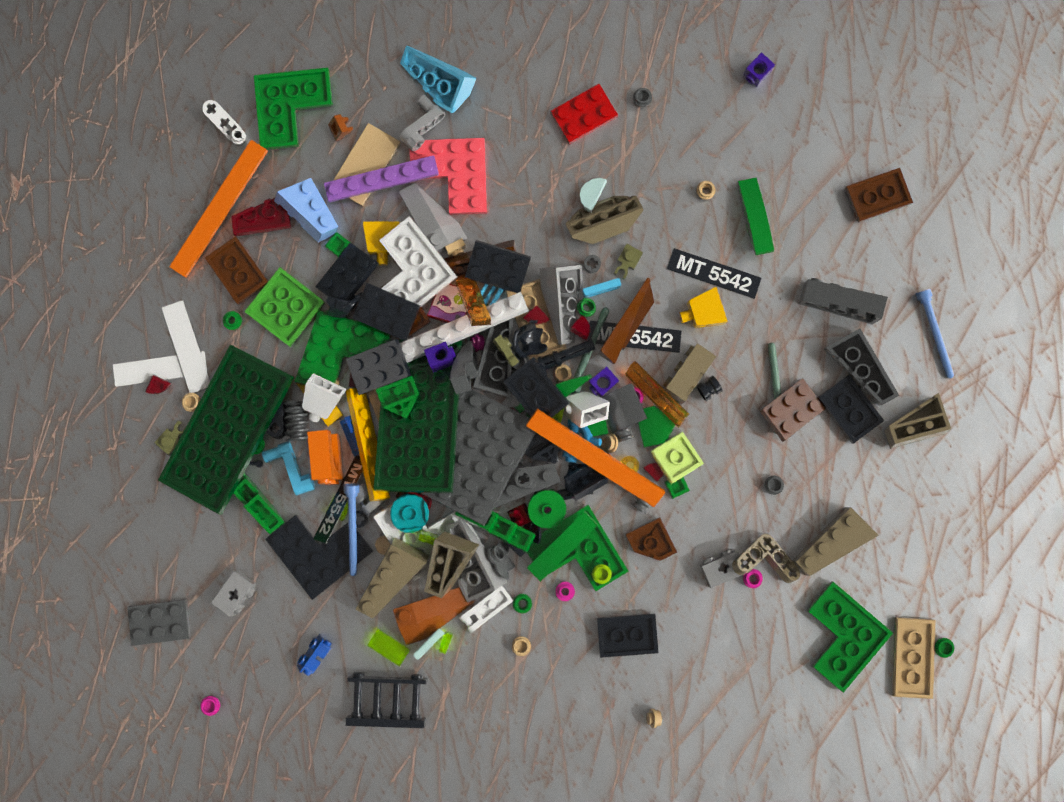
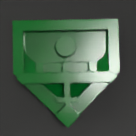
(399, 396)
(656, 428)

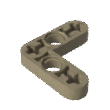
(763, 552)

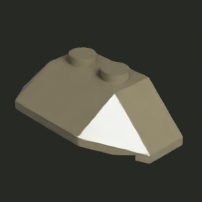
(606, 220)

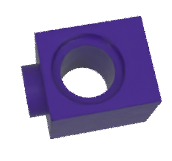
(761, 62)
(433, 352)
(606, 374)

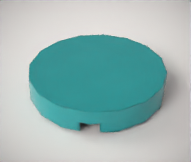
(409, 513)

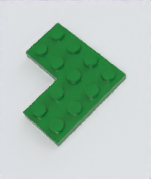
(279, 98)
(333, 341)
(592, 551)
(857, 636)

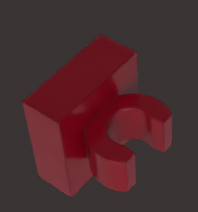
(519, 515)

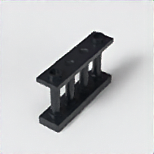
(395, 718)

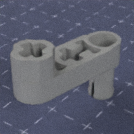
(413, 133)

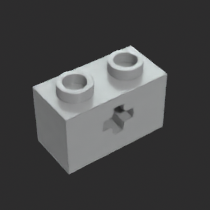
(710, 568)
(236, 582)

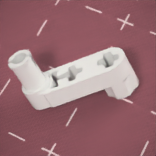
(216, 120)

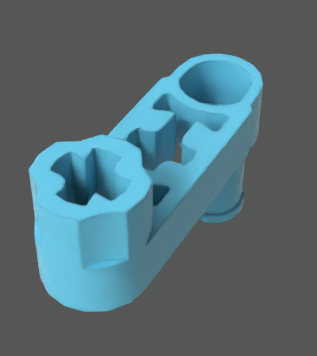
(299, 483)

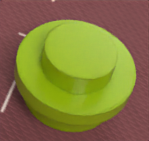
(601, 574)

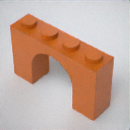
(325, 457)

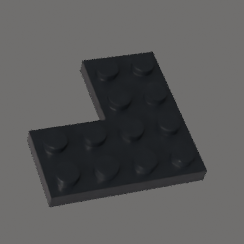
(312, 563)

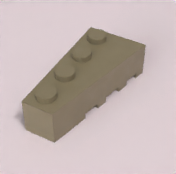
(836, 540)
(392, 574)

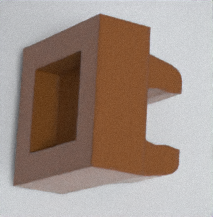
(338, 127)

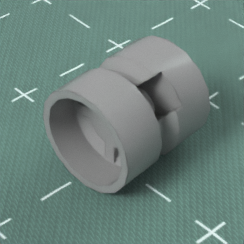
(367, 507)

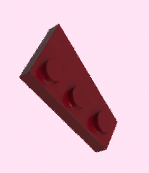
(260, 219)

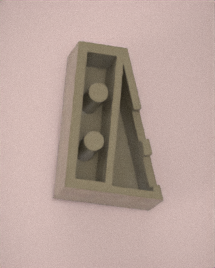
(920, 424)

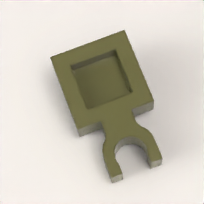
(629, 258)
(504, 345)
(169, 439)

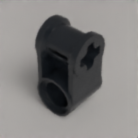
(279, 421)

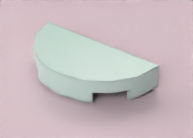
(591, 192)
(429, 643)

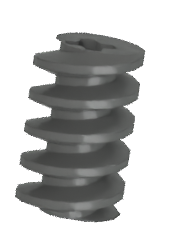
(296, 421)

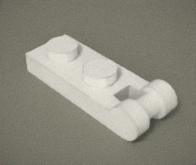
(486, 608)

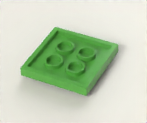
(285, 307)

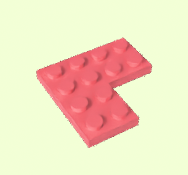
(465, 168)

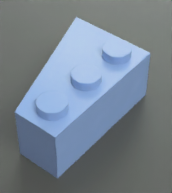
(308, 208)

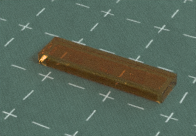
(473, 302)
(657, 394)

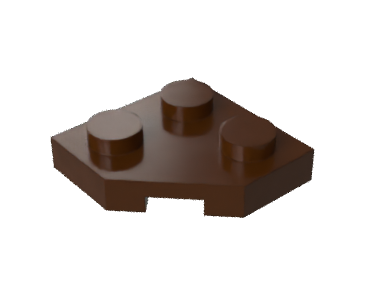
(652, 540)

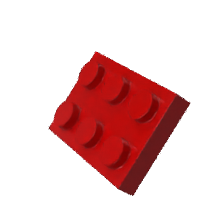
(584, 113)

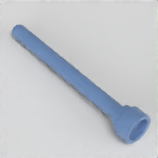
(925, 298)
(351, 491)

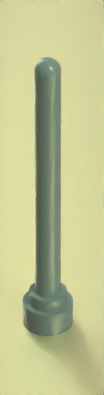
(585, 358)
(774, 370)

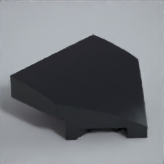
(542, 449)
(582, 480)

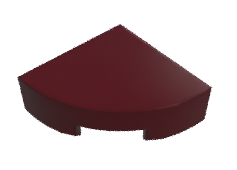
(536, 314)
(581, 328)
(157, 385)
(654, 471)

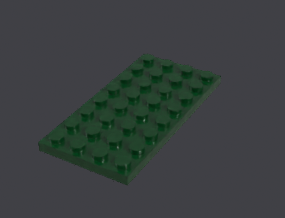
(226, 429)
(420, 450)

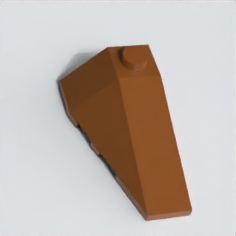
(426, 615)

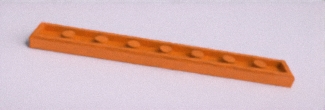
(218, 208)
(595, 457)

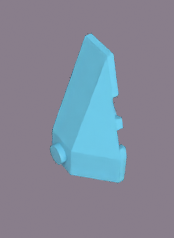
(444, 82)

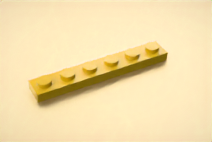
(365, 439)

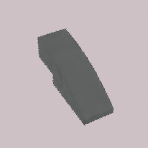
(464, 368)

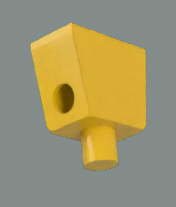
(373, 233)
(705, 310)

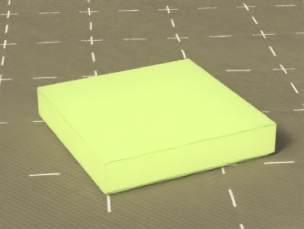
(676, 458)

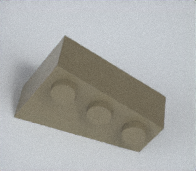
(689, 373)
(447, 562)

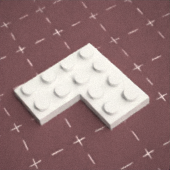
(423, 267)
(384, 521)

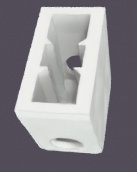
(321, 397)
(586, 409)

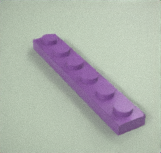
(381, 179)

